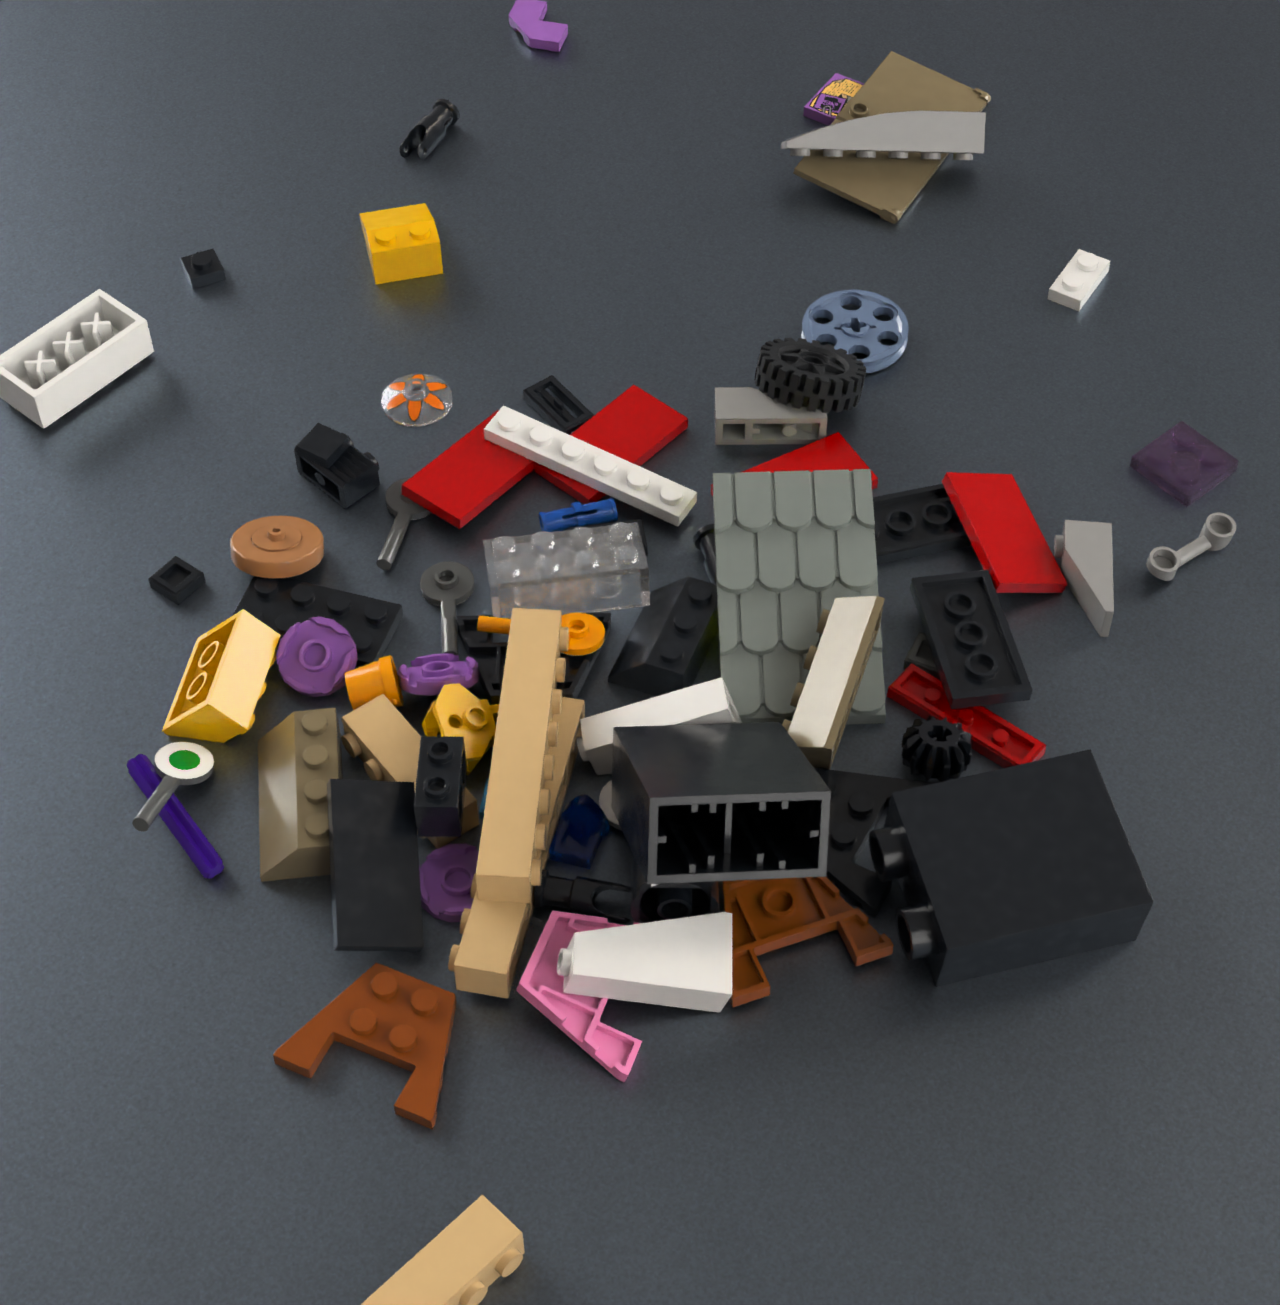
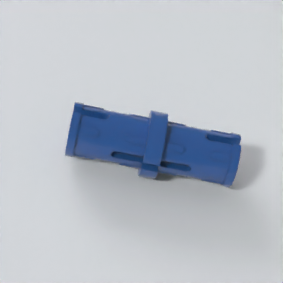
(579, 515)

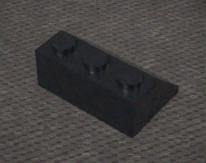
(669, 638)

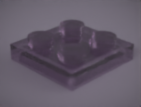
(1184, 463)

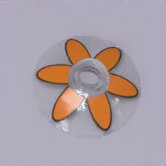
(416, 400)

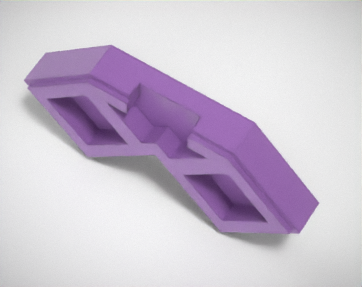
(528, 18)

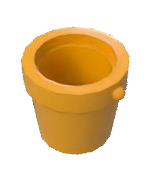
(373, 680)

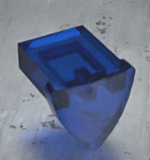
(579, 832)

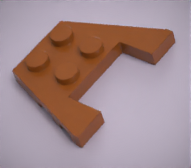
(788, 911)
(388, 1019)

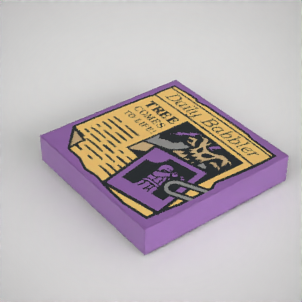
(831, 99)

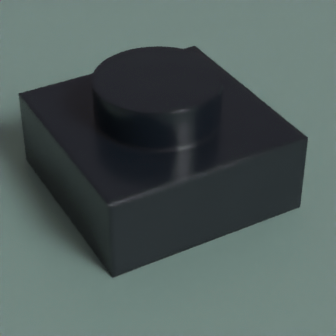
(203, 268)

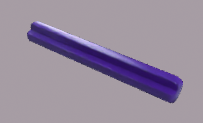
(177, 819)

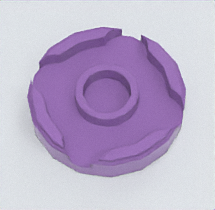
(316, 656)
(434, 671)
(448, 897)

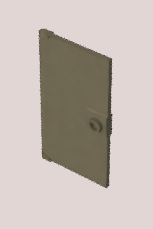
(881, 182)

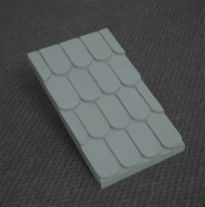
(781, 558)

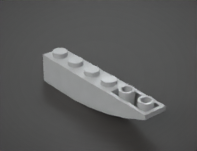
(898, 135)

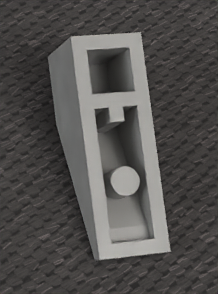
(753, 418)
(1088, 569)

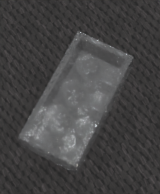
(568, 570)

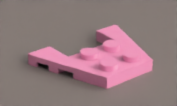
(572, 1013)

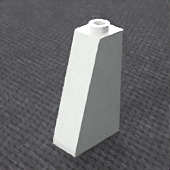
(692, 705)
(655, 962)

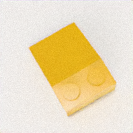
(402, 243)

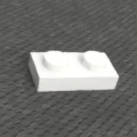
(1078, 280)

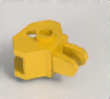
(463, 715)

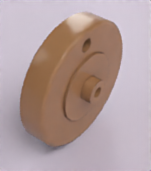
(277, 547)

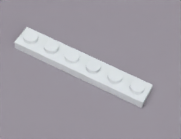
(590, 465)

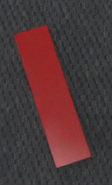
(989, 732)

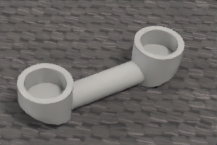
(1214, 536)

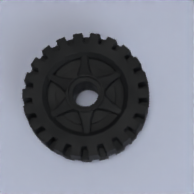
(810, 375)

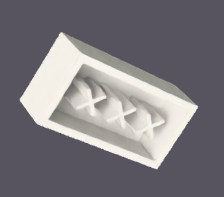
(73, 357)

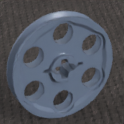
(863, 321)

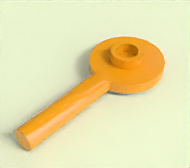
(585, 631)

